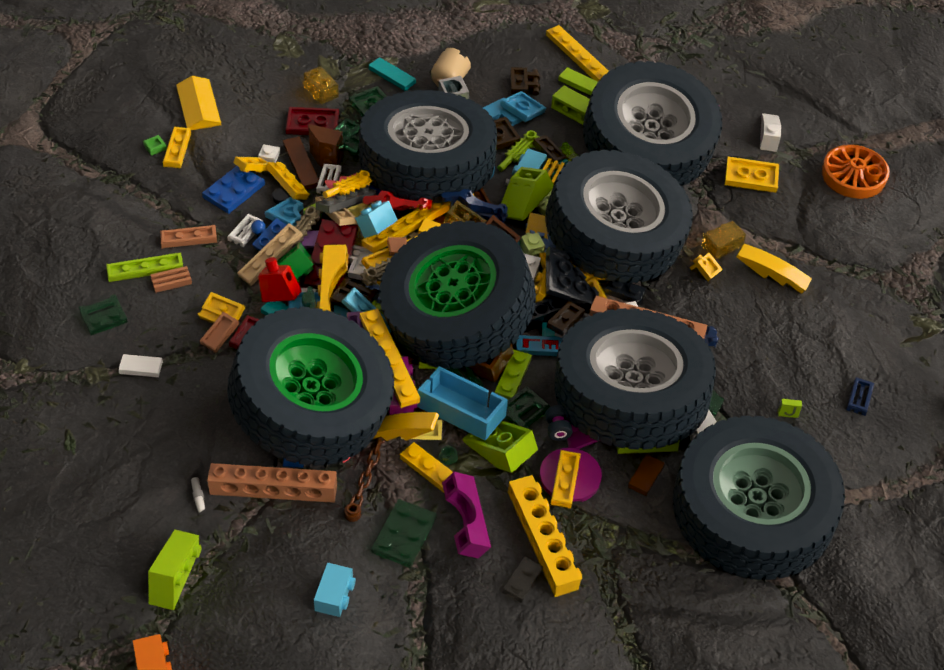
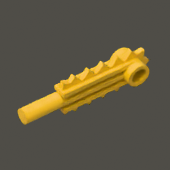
(349, 184)

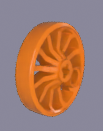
(855, 170)

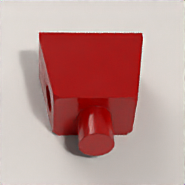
(278, 282)

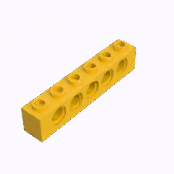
(560, 581)

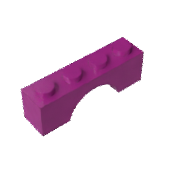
(463, 494)

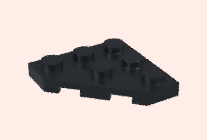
(567, 281)

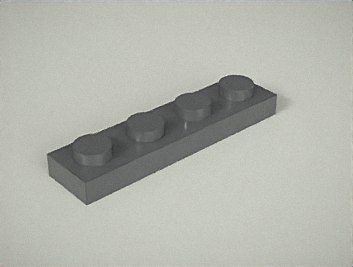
(342, 201)

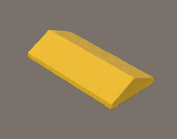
(198, 103)

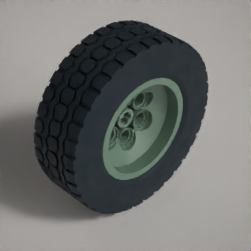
(779, 476)

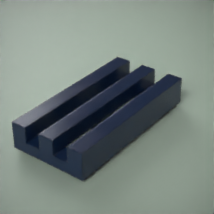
(857, 408)

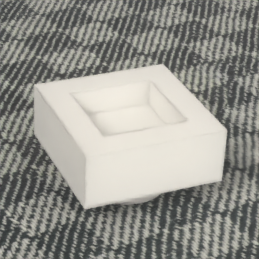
(269, 153)

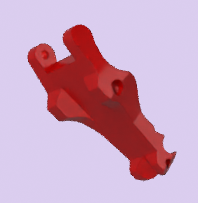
(397, 203)

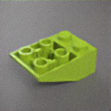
(526, 191)

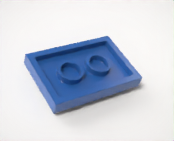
(233, 189)

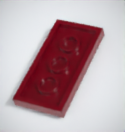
(330, 234)

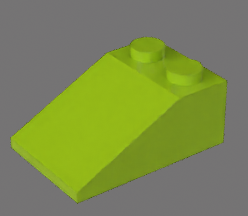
(506, 446)

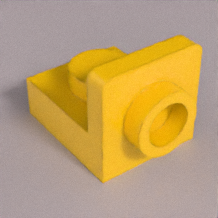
(707, 266)

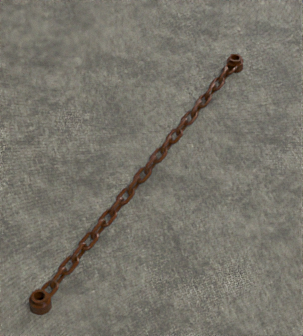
(351, 516)

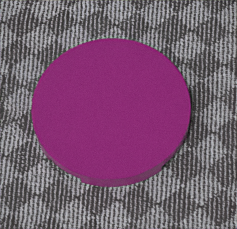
(587, 479)

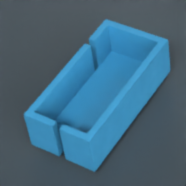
(462, 403)

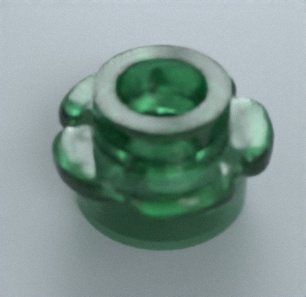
(448, 451)

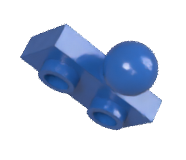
(267, 234)

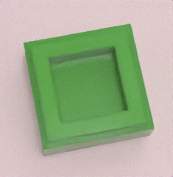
(155, 145)

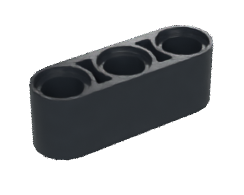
(544, 311)

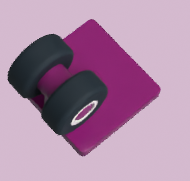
(562, 429)

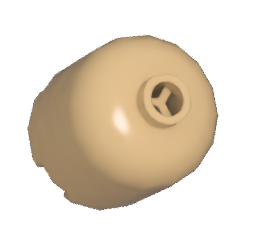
(450, 65)

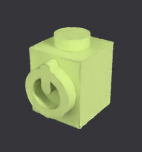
(532, 244)

